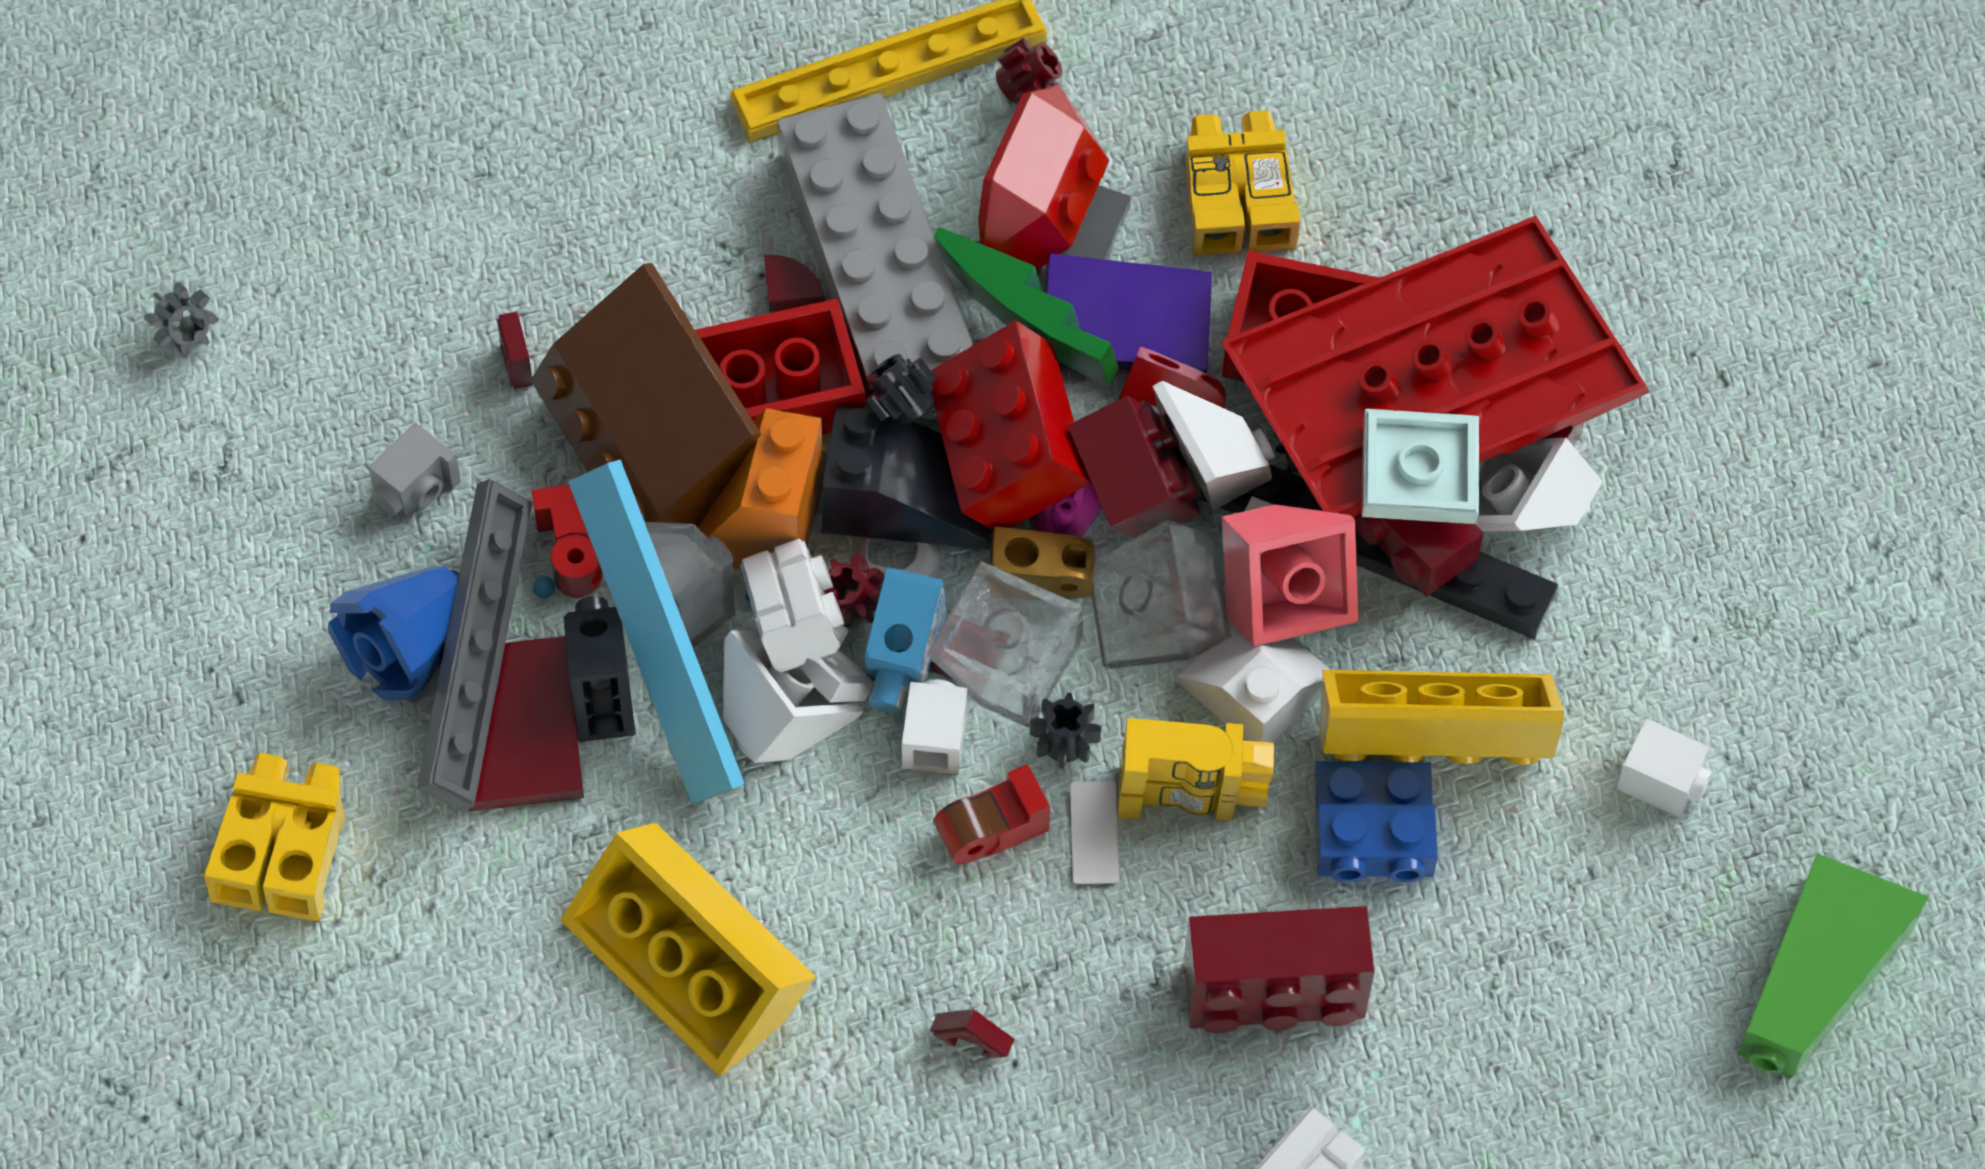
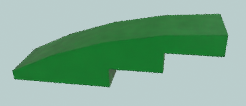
(1014, 293)

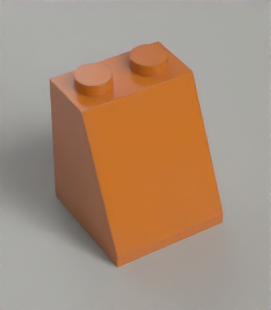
(773, 490)

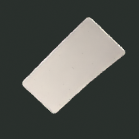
(1094, 832)

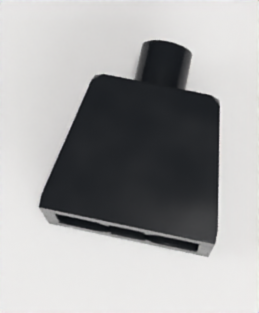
(594, 653)

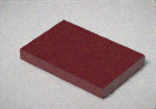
(532, 730)

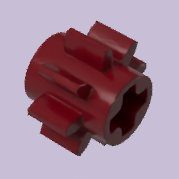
(1027, 69)
(849, 576)

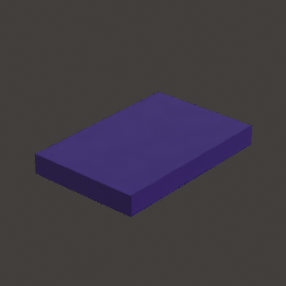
(1137, 306)

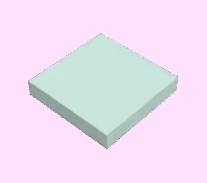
(1420, 466)

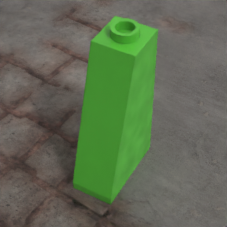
(1829, 955)

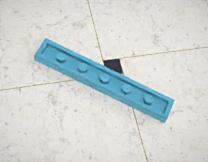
(656, 632)

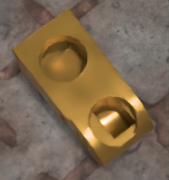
(1046, 559)

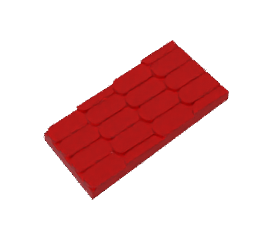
(1466, 332)

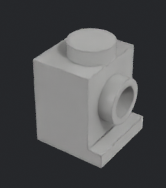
(412, 472)

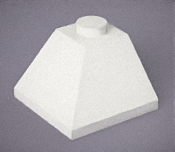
(1215, 445)
(1536, 487)
(1255, 685)
(771, 710)

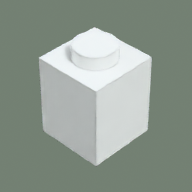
(934, 727)
(1665, 769)

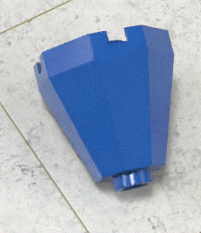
(395, 629)

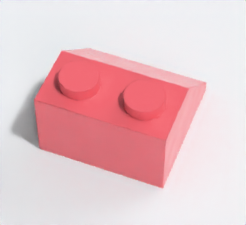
(1289, 572)

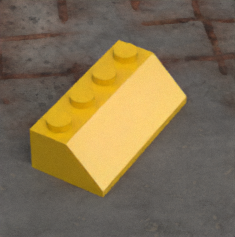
(1439, 715)
(686, 946)

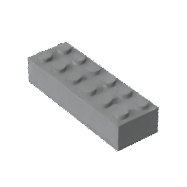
(871, 234)

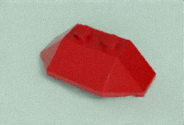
(1040, 179)

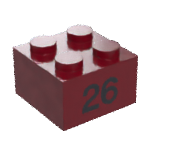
(1135, 467)

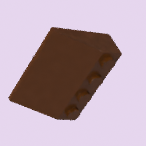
(647, 393)

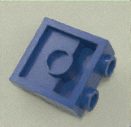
(1375, 820)

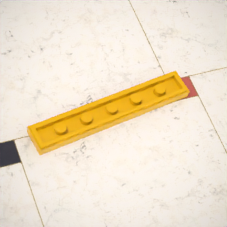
(888, 64)

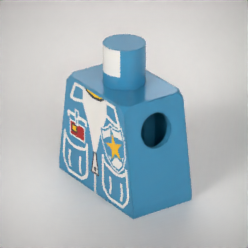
(902, 632)

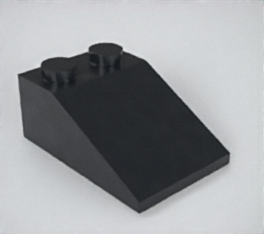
(893, 484)

